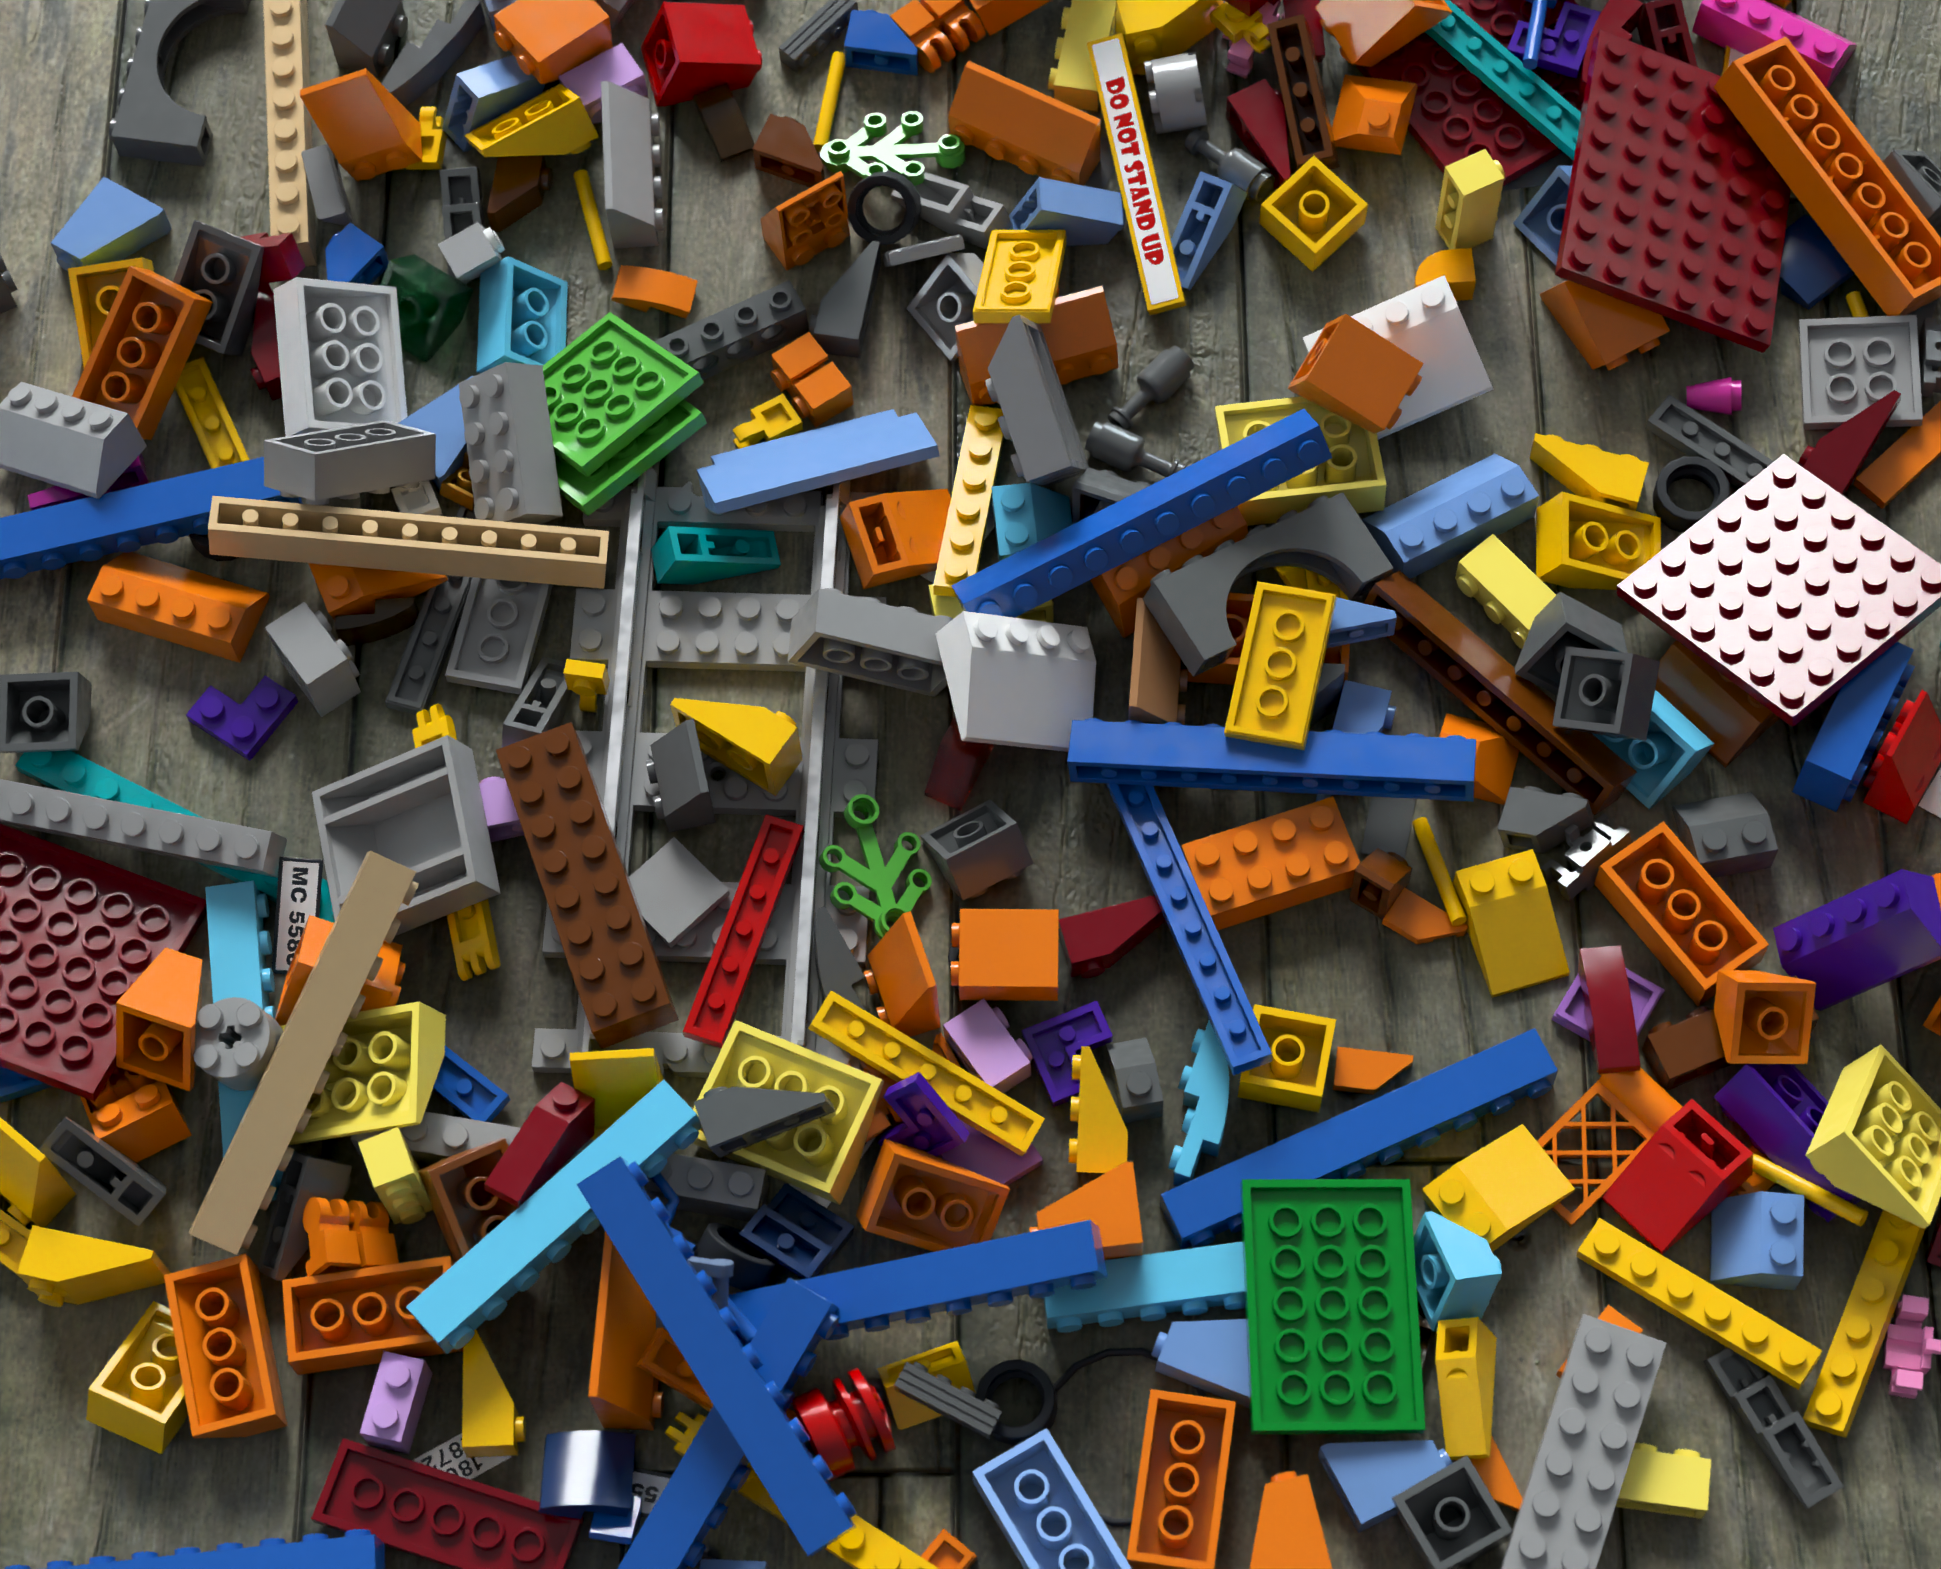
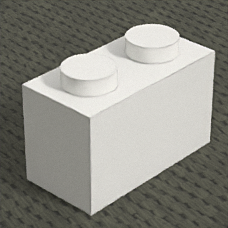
(472, 251)

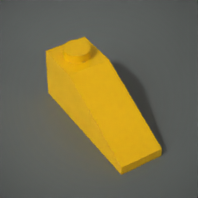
(488, 1412)

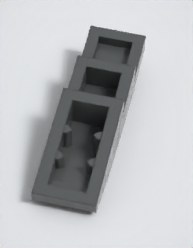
(422, 66)
(1775, 1427)

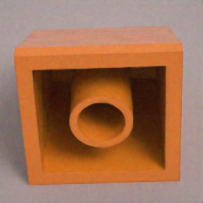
(1378, 28)
(552, 35)
(1603, 325)
(1357, 375)
(379, 993)
(160, 1020)
(1108, 1203)
(1289, 1527)

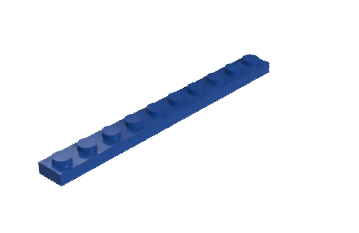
(1192, 927)

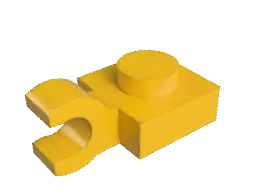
(1238, 26)
(432, 139)
(769, 421)
(587, 681)

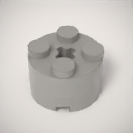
(1175, 93)
(235, 1042)

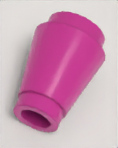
(1716, 396)

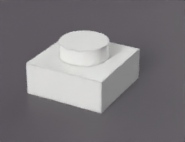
(417, 500)

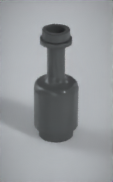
(1234, 166)
(1156, 384)
(1126, 450)

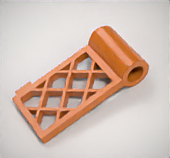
(1634, 1099)

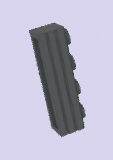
(816, 33)
(948, 1400)

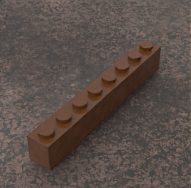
(1499, 695)

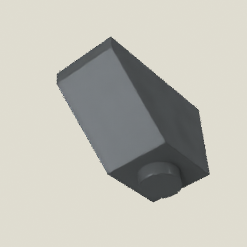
(1135, 1080)

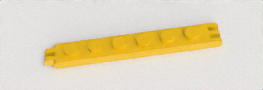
(470, 927)
(860, 1548)

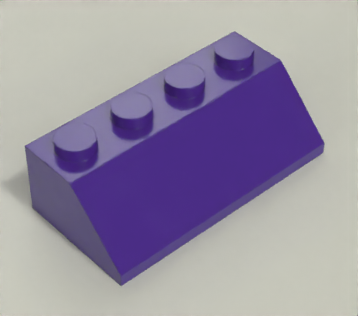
(1864, 937)
(1781, 1117)

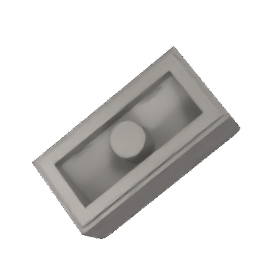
(326, 185)

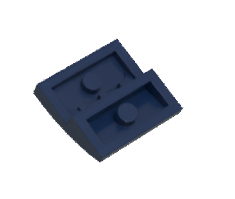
(1810, 264)
(797, 1232)
(587, 1473)

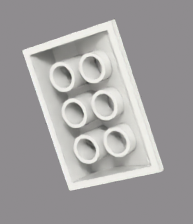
(1434, 332)
(338, 354)
(1017, 679)

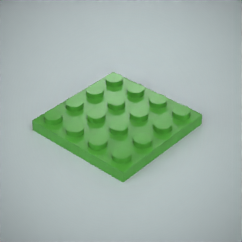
(610, 391)
(630, 462)

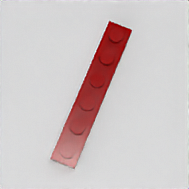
(743, 931)

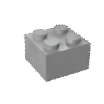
(314, 658)

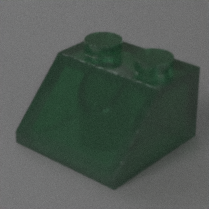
(428, 304)

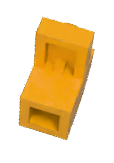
(1456, 266)

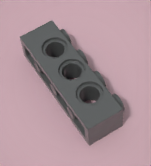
(740, 331)

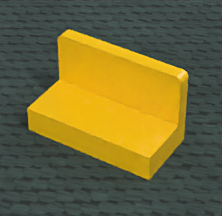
(943, 1360)

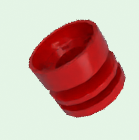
(845, 1422)

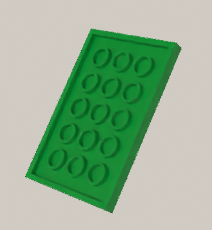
(1331, 1307)

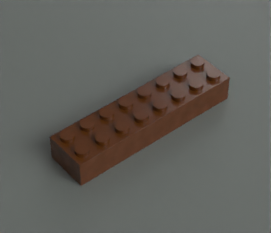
(586, 886)

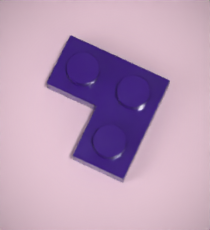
(1565, 46)
(246, 725)
(1057, 1041)
(926, 1118)

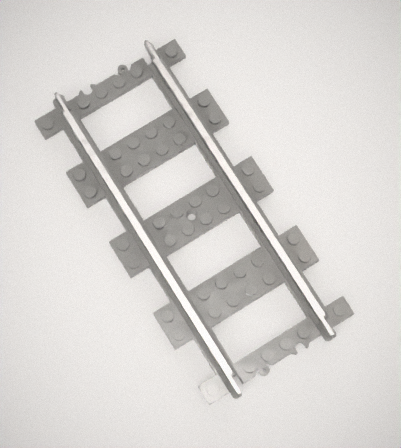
(722, 631)

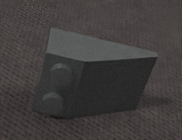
(228, 274)

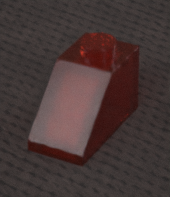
(956, 768)

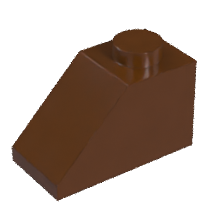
(788, 152)
(517, 189)
(1379, 881)

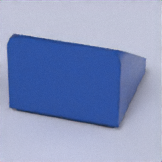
(617, 1528)

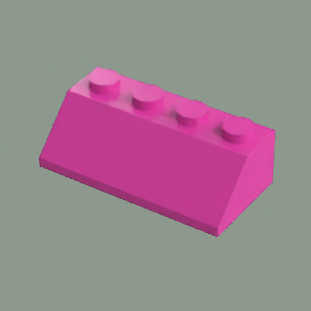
(1757, 23)

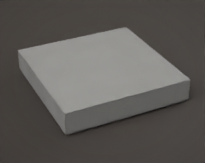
(923, 250)
(675, 892)

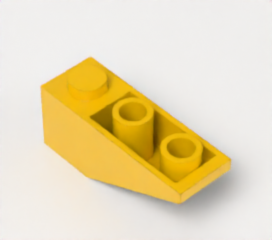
(1591, 471)
(1101, 1131)
(1466, 1385)

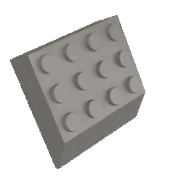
(1034, 406)
(418, 813)

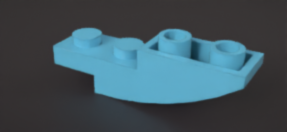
(1208, 1092)

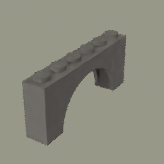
(147, 119)
(1321, 539)

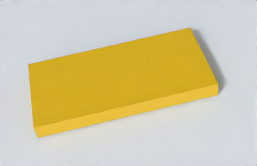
(1020, 275)
(1280, 665)

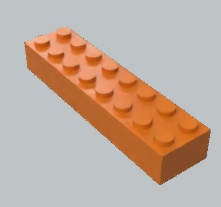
(1835, 176)

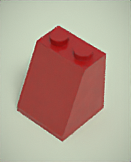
(699, 49)

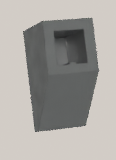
(1539, 818)

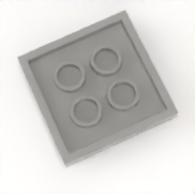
(1855, 364)

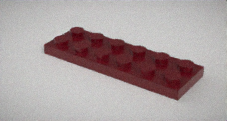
(440, 1514)

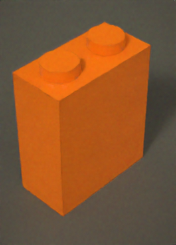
(1006, 954)

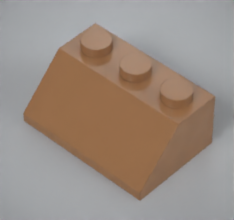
(1155, 673)

